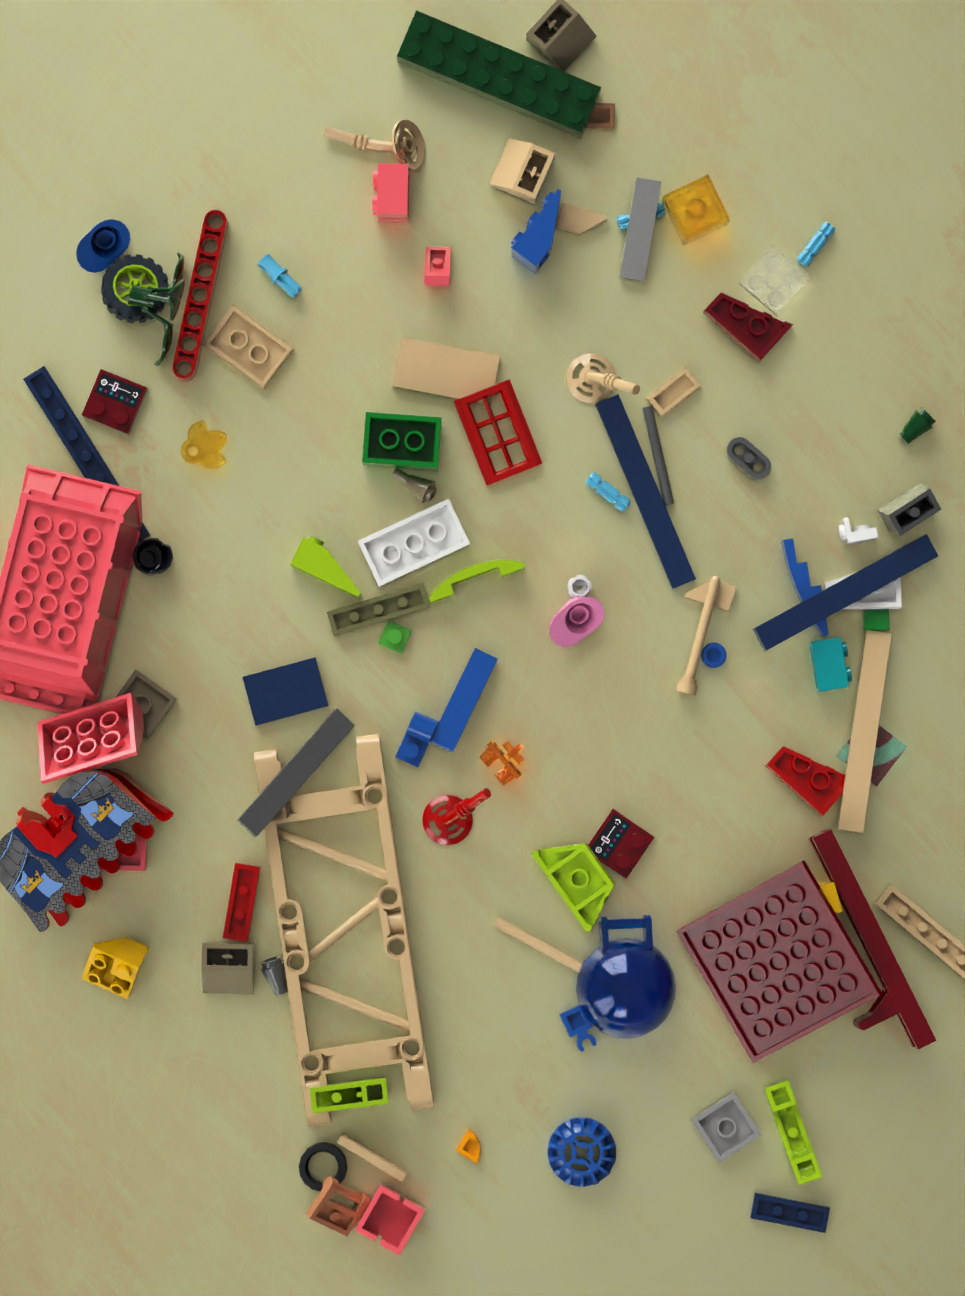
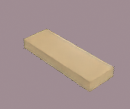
(372, 1157)

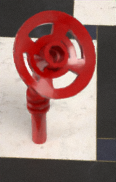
(463, 809)

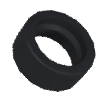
(312, 1150)

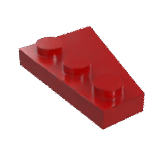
(811, 781)

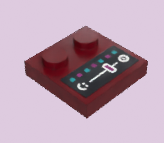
(114, 401)
(620, 843)

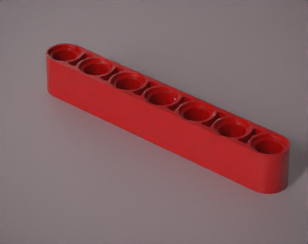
(198, 283)

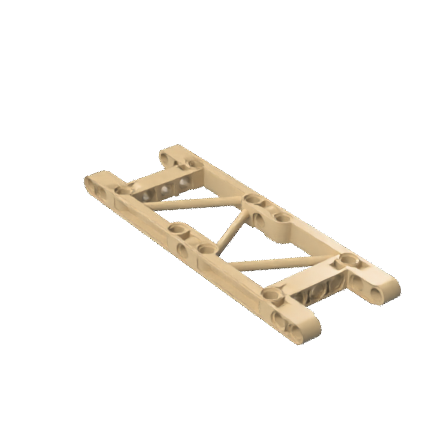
(393, 927)

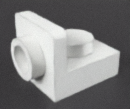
(861, 534)

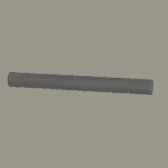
(658, 455)

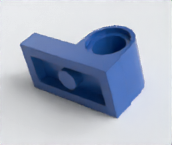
(417, 739)

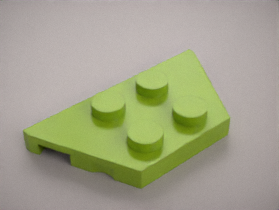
(578, 879)

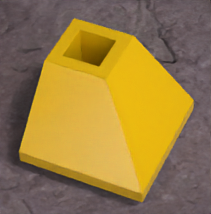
(115, 965)

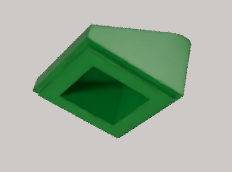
(876, 619)

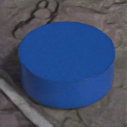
(713, 655)

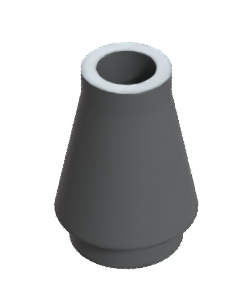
(274, 972)

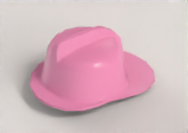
(576, 621)

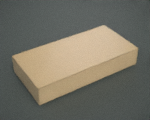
(673, 392)

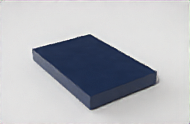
(285, 691)

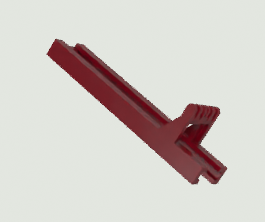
(896, 993)

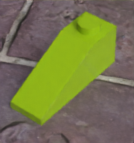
(319, 563)
(349, 1095)

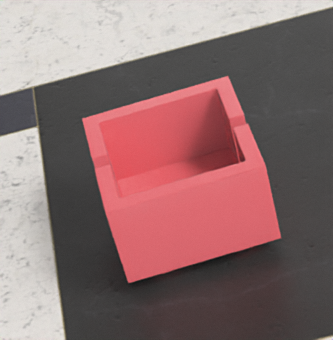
(392, 190)
(390, 1218)

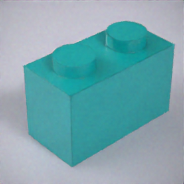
(829, 664)

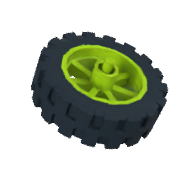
(129, 266)

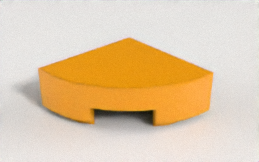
(470, 1146)

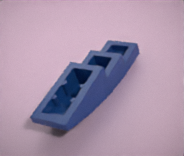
(801, 582)
(463, 700)

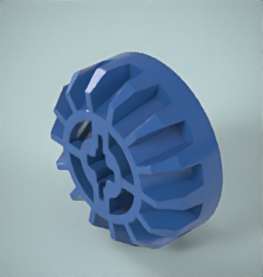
(567, 1133)

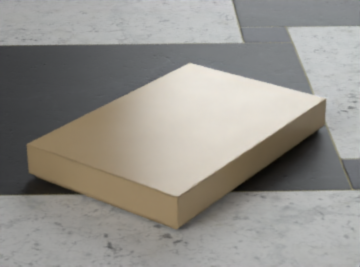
(248, 347)

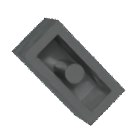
(909, 509)

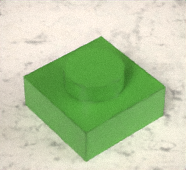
(395, 637)

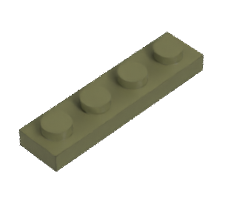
(378, 609)

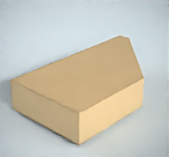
(578, 219)
(723, 598)

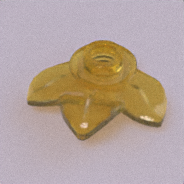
(208, 446)

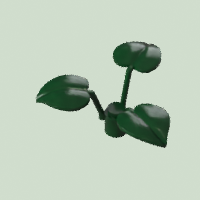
(147, 298)

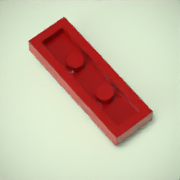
(241, 902)

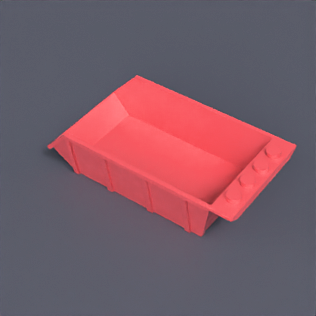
(64, 588)

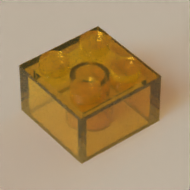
(695, 210)

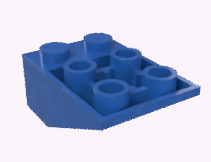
(535, 244)

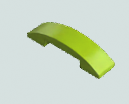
(505, 567)
(793, 1132)

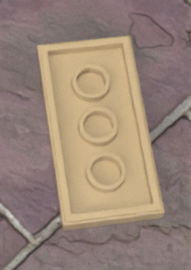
(444, 369)

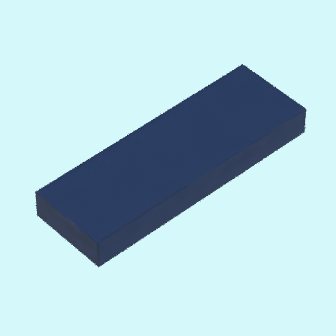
(789, 1212)

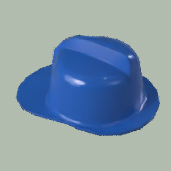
(102, 245)

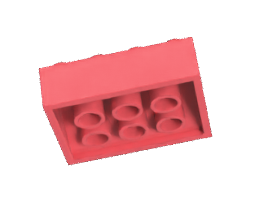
(89, 737)

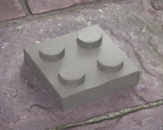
(726, 1127)

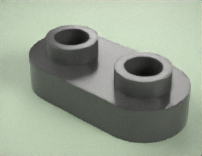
(748, 458)

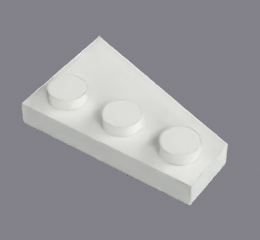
(884, 598)

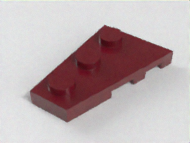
(746, 326)

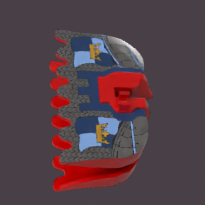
(55, 858)

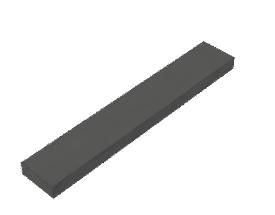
(295, 772)

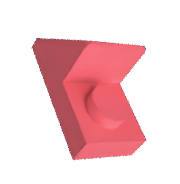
(437, 266)

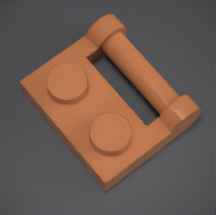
(335, 1214)

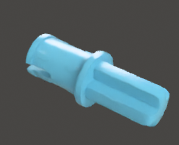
(279, 275)

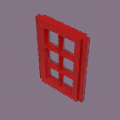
(518, 421)

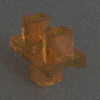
(493, 753)

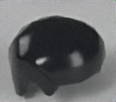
(152, 556)

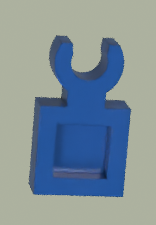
(577, 1024)

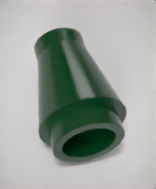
(917, 425)

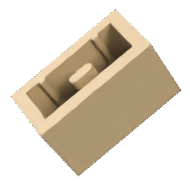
(522, 169)

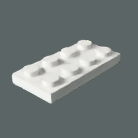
(413, 542)

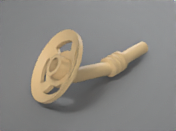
(398, 146)
(606, 377)

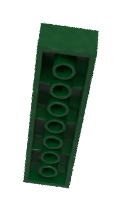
(498, 74)

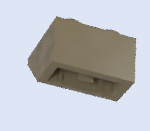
(560, 35)
(228, 968)

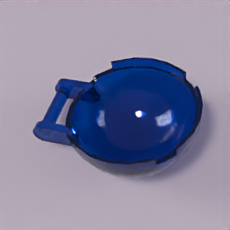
(626, 982)

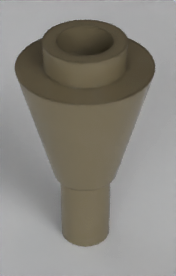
(420, 487)

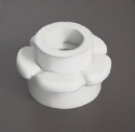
(579, 580)

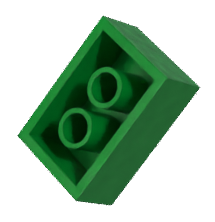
(402, 441)

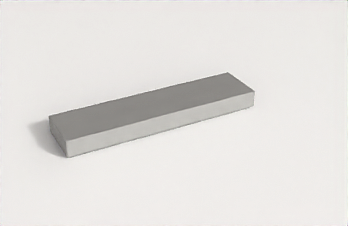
(640, 229)

